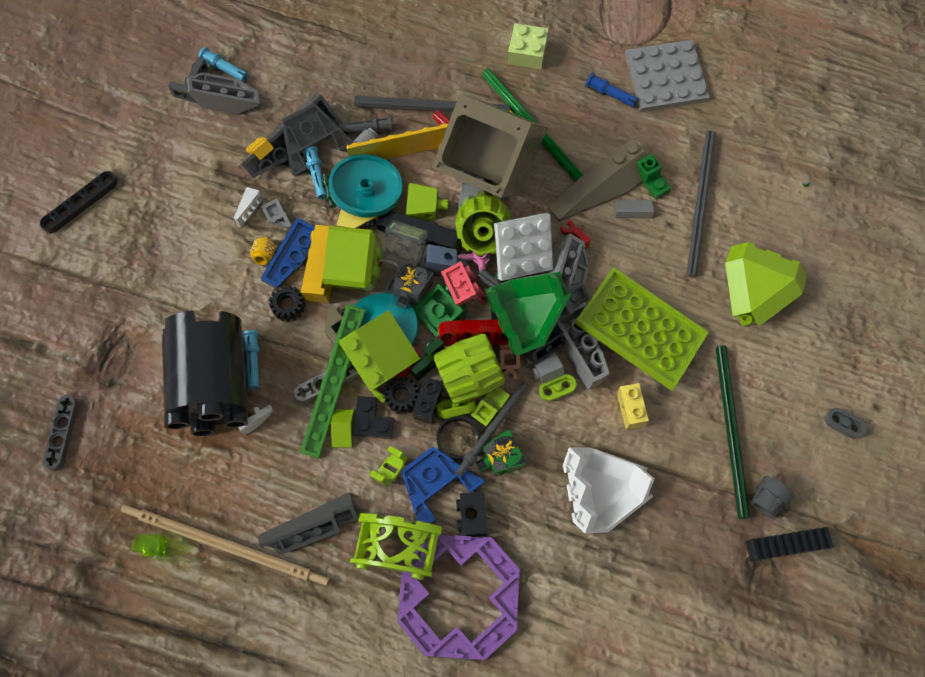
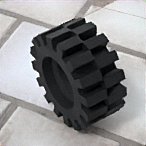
(280, 295)
(398, 384)

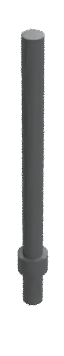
(470, 457)

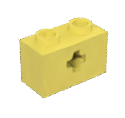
(632, 406)

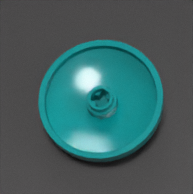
(365, 185)
(381, 302)

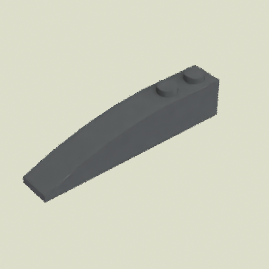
(277, 140)

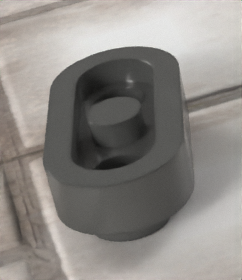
(844, 423)

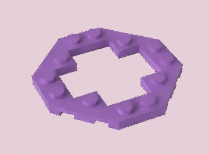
(504, 598)

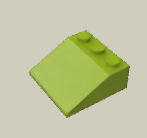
(379, 350)

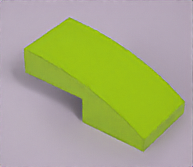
(490, 406)

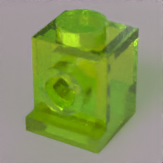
(149, 545)

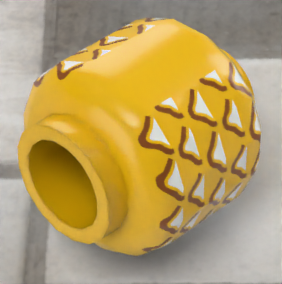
(263, 250)

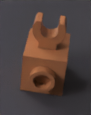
(508, 361)

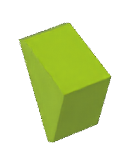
(342, 428)

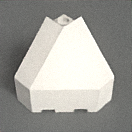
(604, 488)

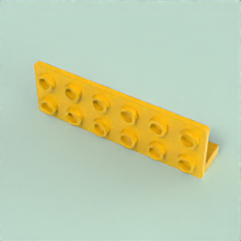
(401, 144)

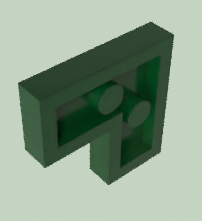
(425, 365)

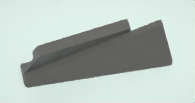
(310, 526)

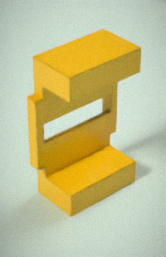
(260, 147)

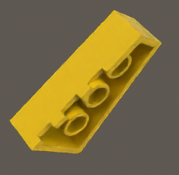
(312, 285)

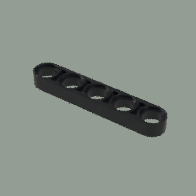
(74, 210)

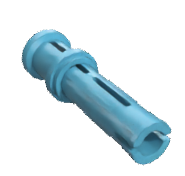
(216, 61)
(314, 165)
(251, 350)

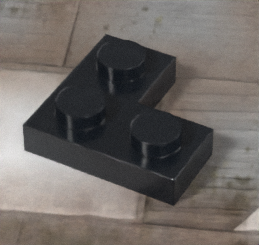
(366, 422)

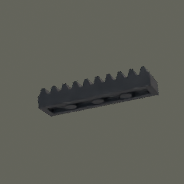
(789, 544)

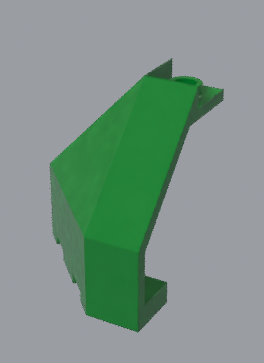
(528, 309)

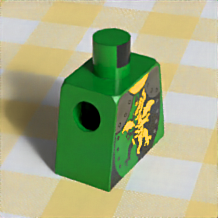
(501, 455)

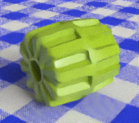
(477, 219)
(469, 368)

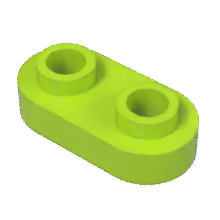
(556, 388)
(448, 409)

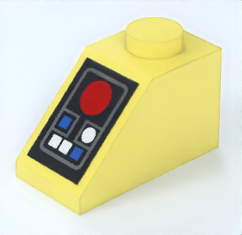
(351, 221)

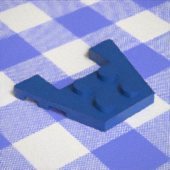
(430, 475)

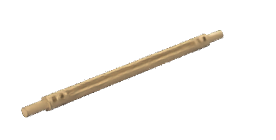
(225, 545)

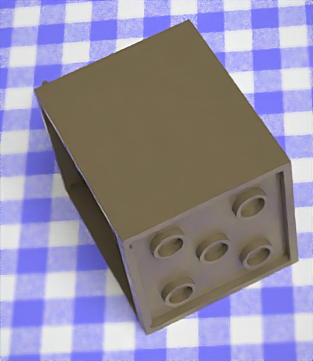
(490, 145)

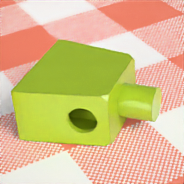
(424, 202)

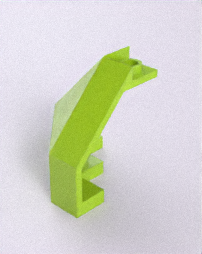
(761, 282)

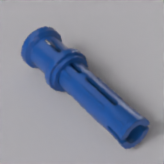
(603, 86)

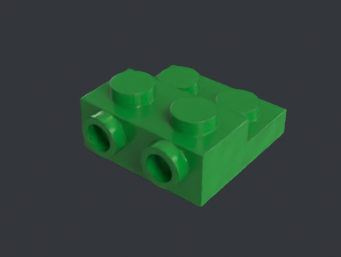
(439, 307)

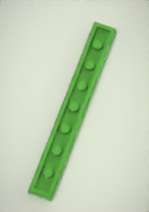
(330, 385)

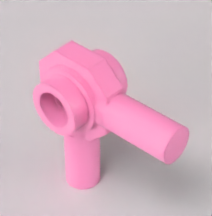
(480, 261)

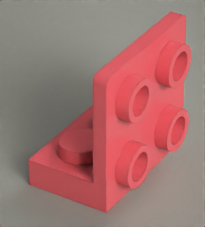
(463, 284)

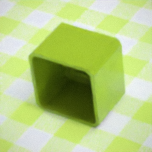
(352, 259)

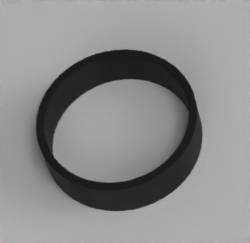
(449, 420)

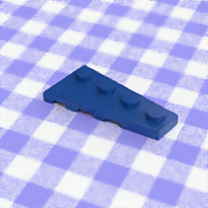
(290, 254)

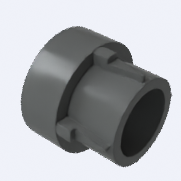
(771, 497)

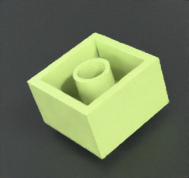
(527, 46)

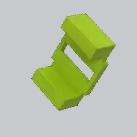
(384, 476)

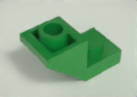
(651, 175)

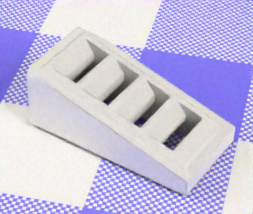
(248, 204)

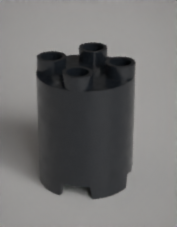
(203, 373)

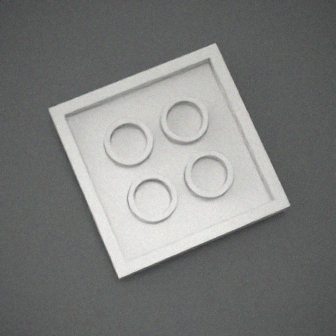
(523, 246)

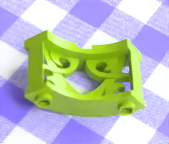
(372, 526)

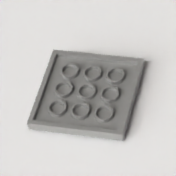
(666, 75)

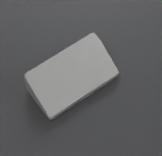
(634, 209)

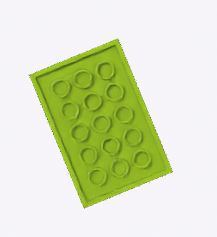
(642, 328)

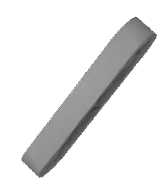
(305, 386)

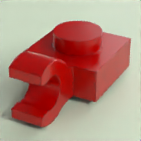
(576, 232)

